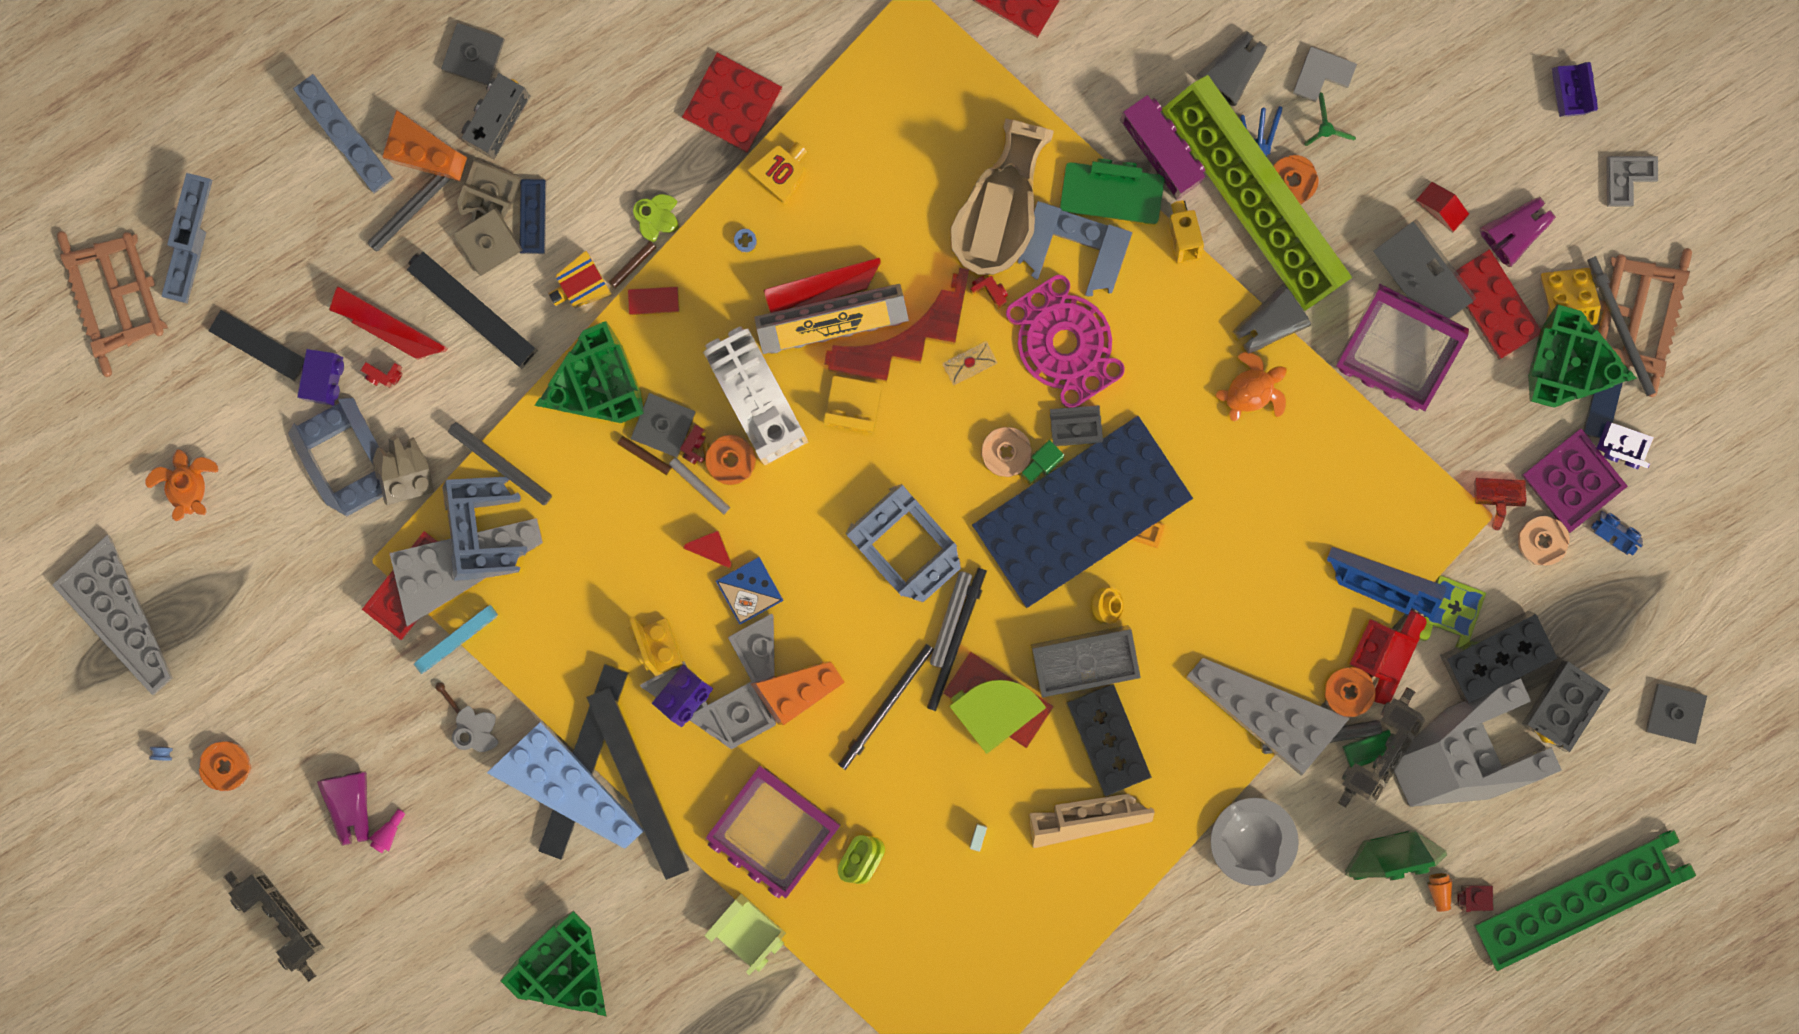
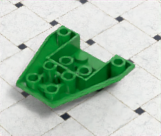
(1395, 855)

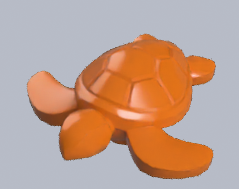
(1254, 388)
(183, 485)

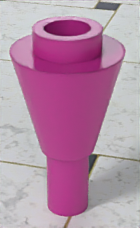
(384, 836)

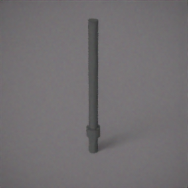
(1601, 281)

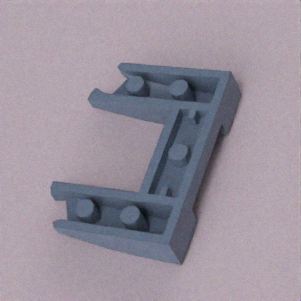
(1108, 239)
(460, 500)

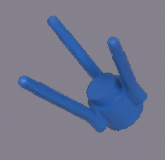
(1265, 147)

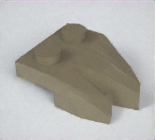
(487, 189)
(402, 471)

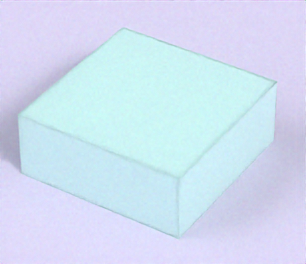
(978, 837)

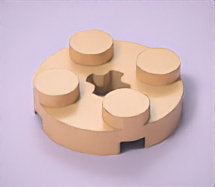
(992, 454)
(1530, 535)

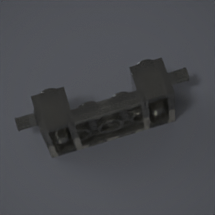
(1407, 724)
(258, 890)

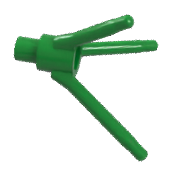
(1326, 128)

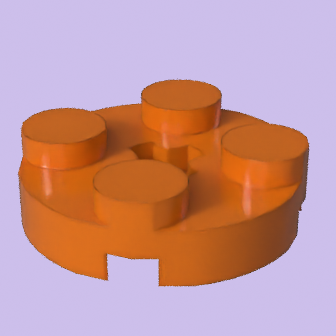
(1305, 174)
(721, 471)
(1364, 689)
(210, 765)

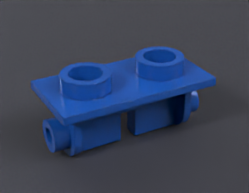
(1626, 537)

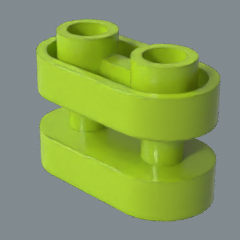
(861, 859)

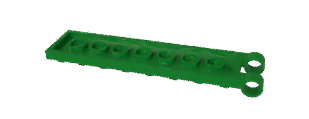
(1581, 902)

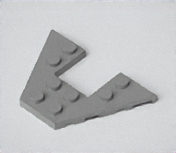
(741, 712)

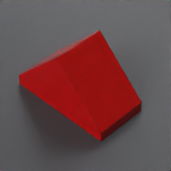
(1443, 206)
(710, 547)

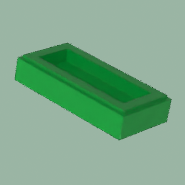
(1366, 749)

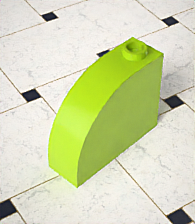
(995, 710)

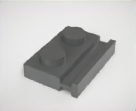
(1076, 425)

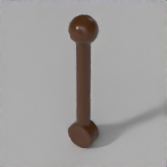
(440, 687)

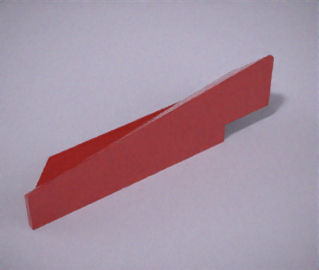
(822, 286)
(384, 325)

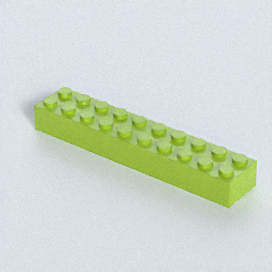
(1256, 193)

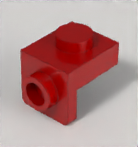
(996, 292)
(375, 376)

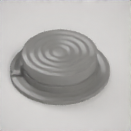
(1254, 841)

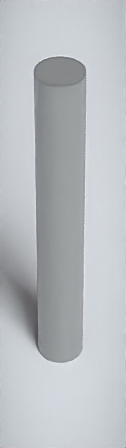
(699, 486)

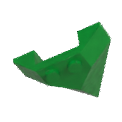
(1572, 360)
(595, 379)
(560, 968)

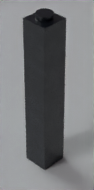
(471, 309)

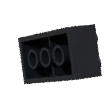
(1513, 663)
(1125, 744)

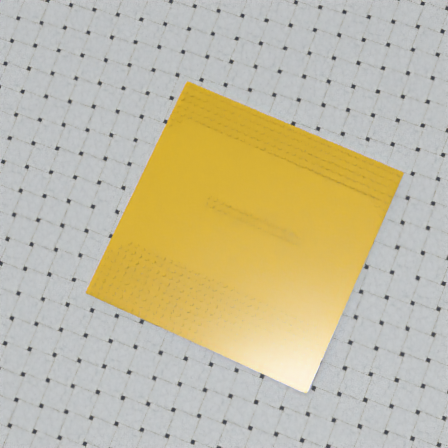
(1237, 579)

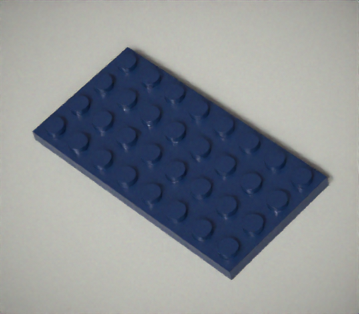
(1082, 511)

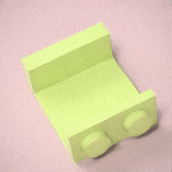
(747, 933)

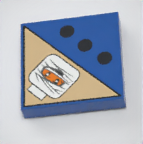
(749, 590)

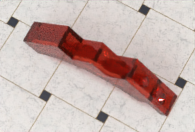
(937, 324)

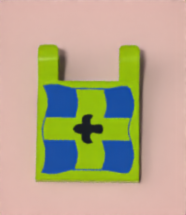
(1457, 611)

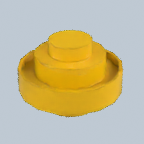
(1108, 605)

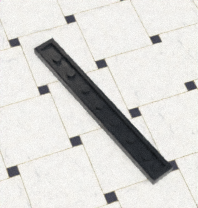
(587, 752)
(638, 783)

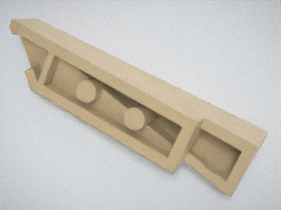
(1087, 819)

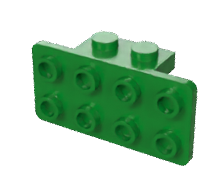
(1112, 191)

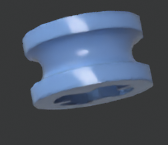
(751, 245)
(161, 753)

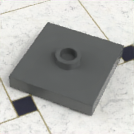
(472, 54)
(663, 425)
(1676, 713)

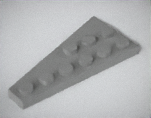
(426, 571)
(107, 602)
(1281, 721)

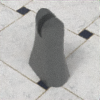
(1234, 67)
(1273, 320)

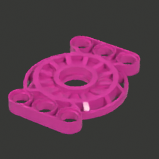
(1060, 316)

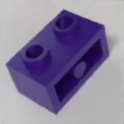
(320, 377)

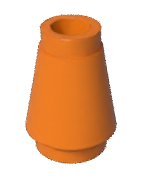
(1441, 891)

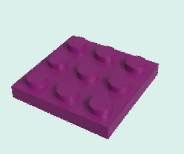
(1574, 480)

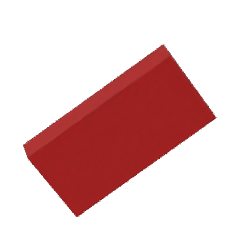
(653, 300)

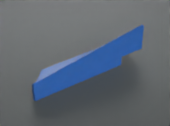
(1386, 584)

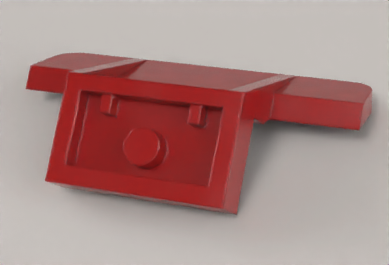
(1387, 653)

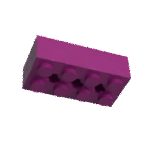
(1162, 146)

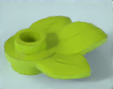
(659, 217)

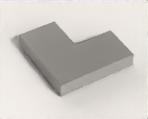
(1321, 67)
(1623, 172)

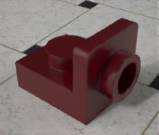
(694, 440)
(1475, 898)

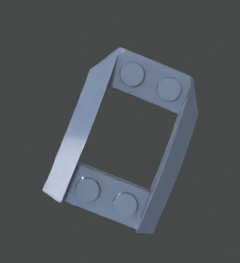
(323, 427)
(882, 518)

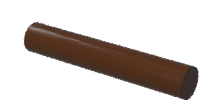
(632, 264)
(644, 455)

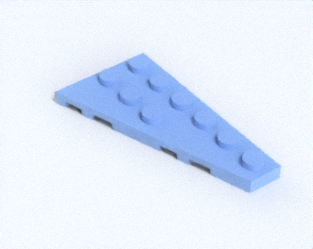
(556, 778)

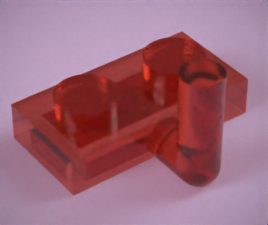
(1500, 493)

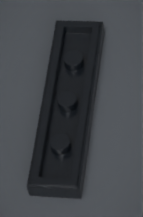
(257, 345)

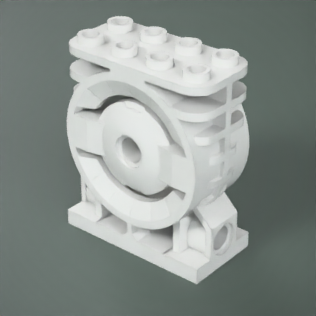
(755, 395)

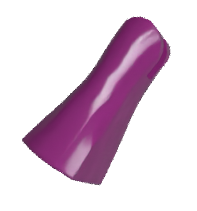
(1516, 231)
(347, 805)

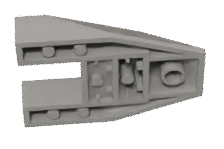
(1457, 761)

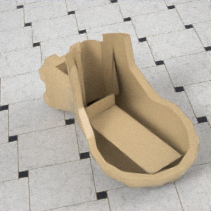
(1000, 209)

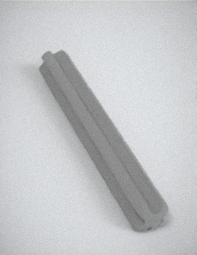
(950, 619)

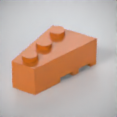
(421, 150)
(798, 690)

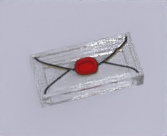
(970, 363)

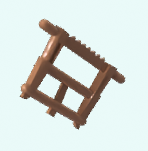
(101, 251)
(1648, 271)

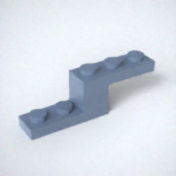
(343, 133)
(186, 238)

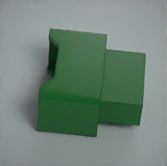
(1043, 461)

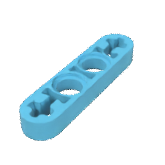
(455, 639)

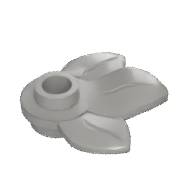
(478, 729)

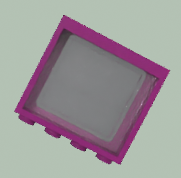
(1402, 348)
(772, 832)

